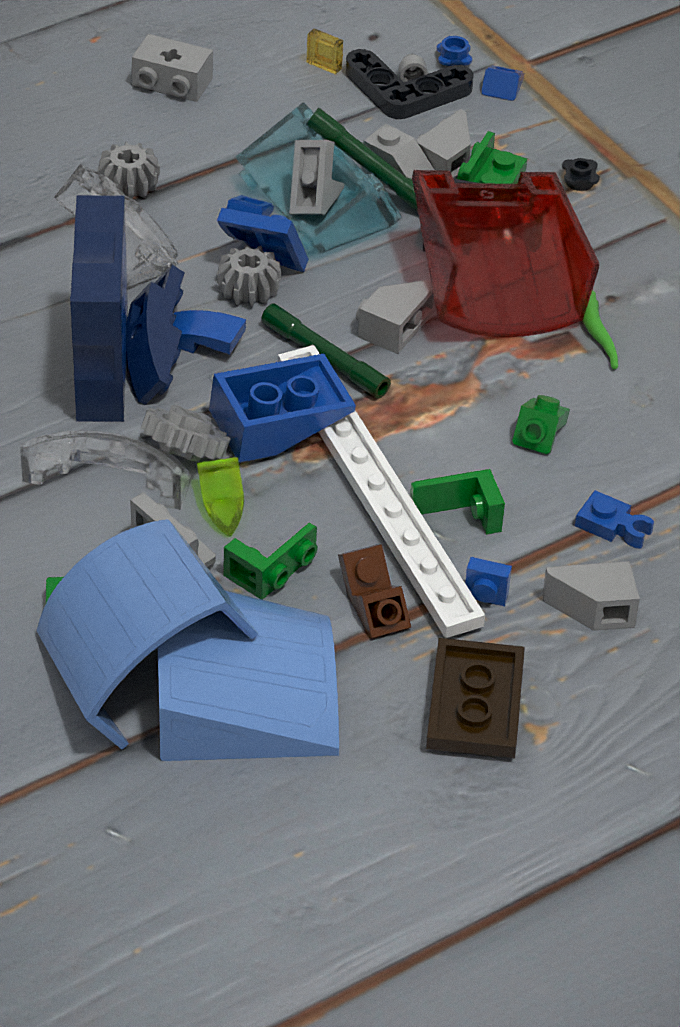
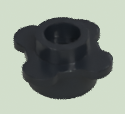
(580, 173)

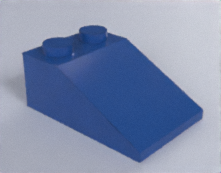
(277, 404)

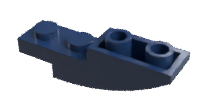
(152, 337)

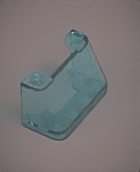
(355, 214)

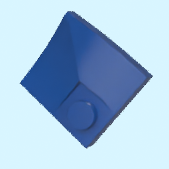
(273, 233)

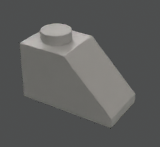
(398, 150)
(395, 314)

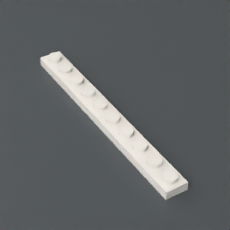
(399, 521)

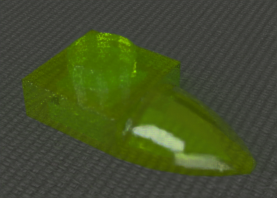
(222, 492)

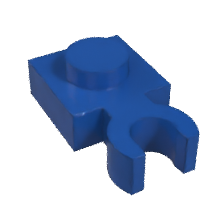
(611, 517)

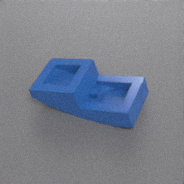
(209, 329)

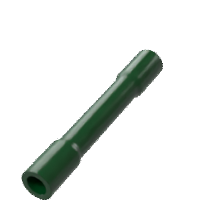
(333, 131)
(357, 371)

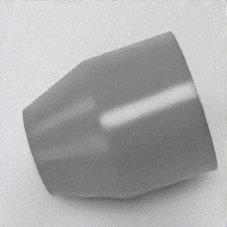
(412, 67)

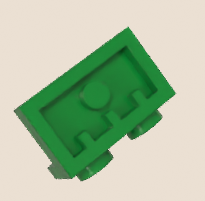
(491, 165)

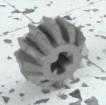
(131, 169)
(248, 275)

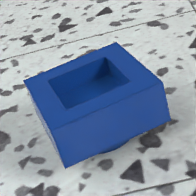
(488, 580)

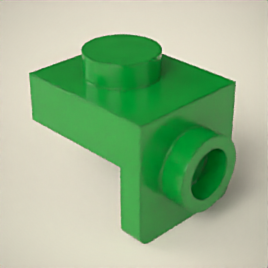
(539, 423)

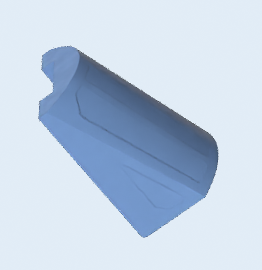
(124, 606)
(247, 694)

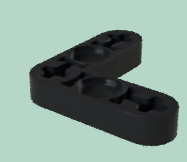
(402, 98)

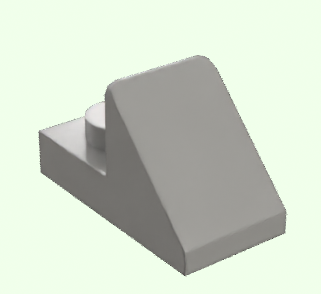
(312, 180)

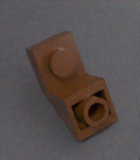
(370, 591)

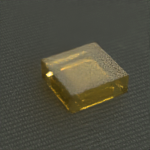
(324, 51)

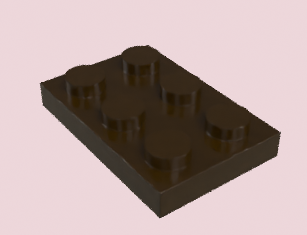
(476, 698)

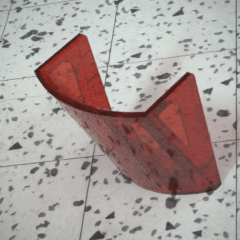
(504, 254)

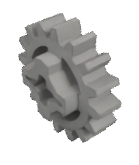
(185, 433)

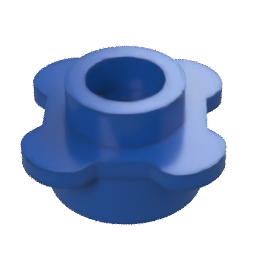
(454, 51)

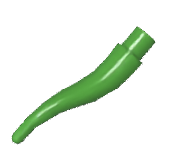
(597, 330)

